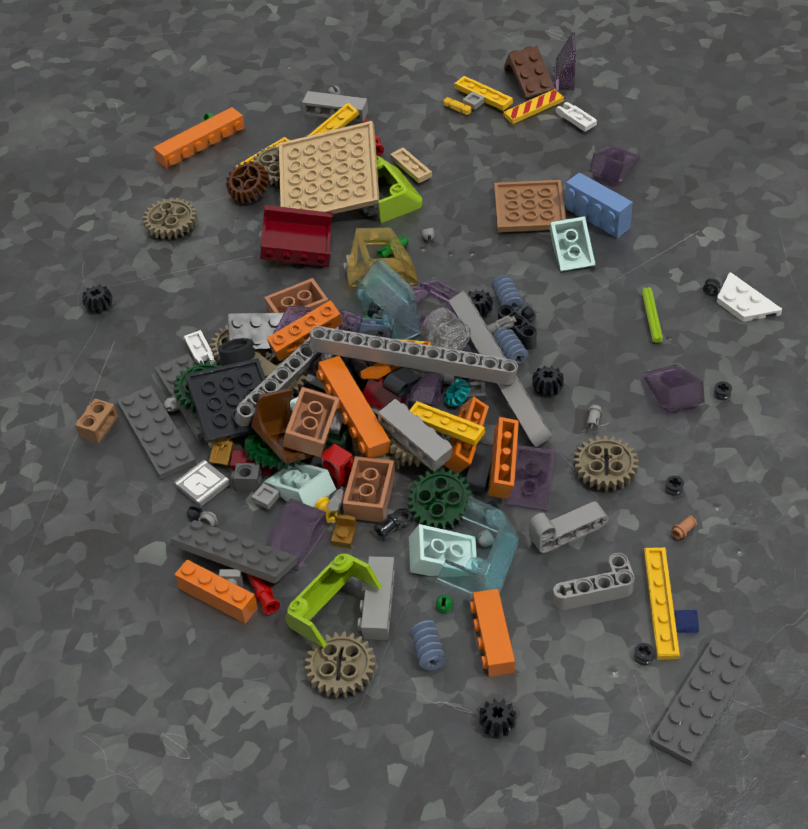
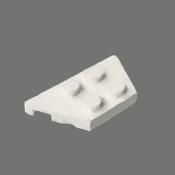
(744, 300)

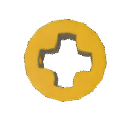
(322, 504)

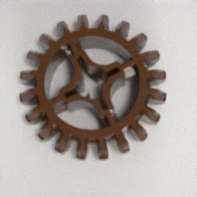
(250, 186)

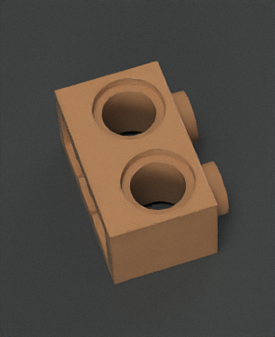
(96, 420)

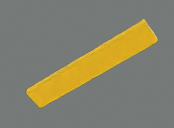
(661, 604)

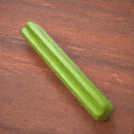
(652, 315)

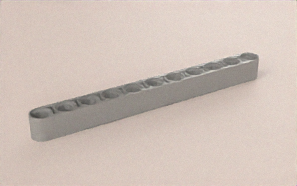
(413, 355)
(514, 393)

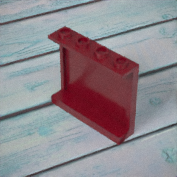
(296, 236)

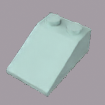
(572, 244)
(302, 483)
(433, 545)

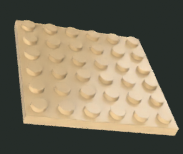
(330, 170)

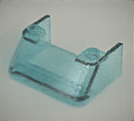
(393, 296)
(482, 573)

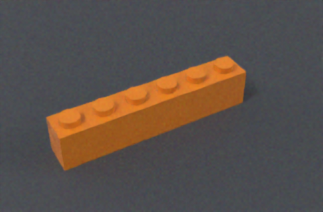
(199, 137)
(353, 408)

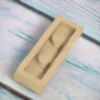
(411, 165)

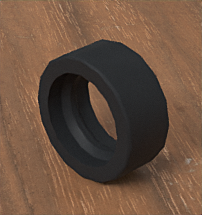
(236, 351)

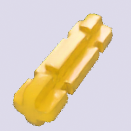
(456, 105)

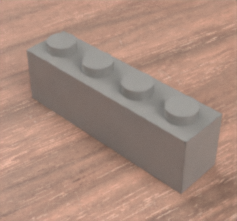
(326, 105)
(415, 435)
(377, 603)

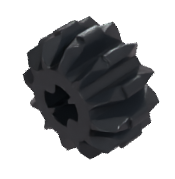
(97, 298)
(482, 301)
(548, 380)
(497, 718)

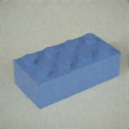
(598, 205)

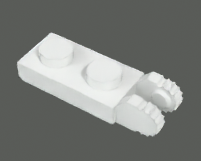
(576, 116)
(199, 347)

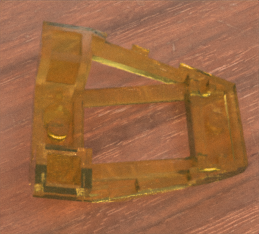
(400, 264)

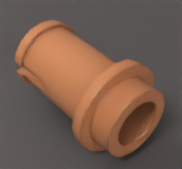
(680, 530)

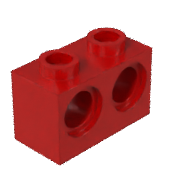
(338, 464)

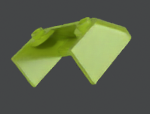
(403, 195)
(322, 590)

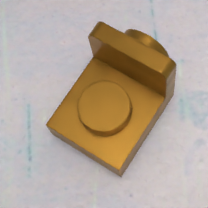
(222, 452)
(344, 531)

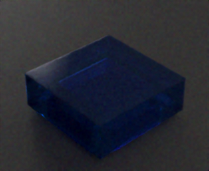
(686, 621)

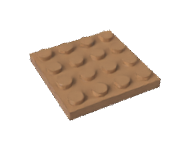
(528, 205)

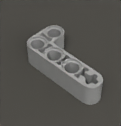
(554, 533)
(588, 589)

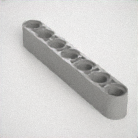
(274, 383)

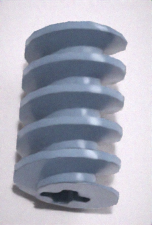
(507, 292)
(510, 345)
(428, 645)

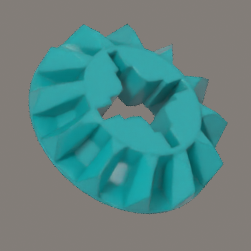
(463, 390)

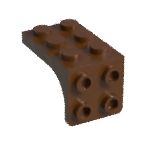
(529, 71)
(271, 422)

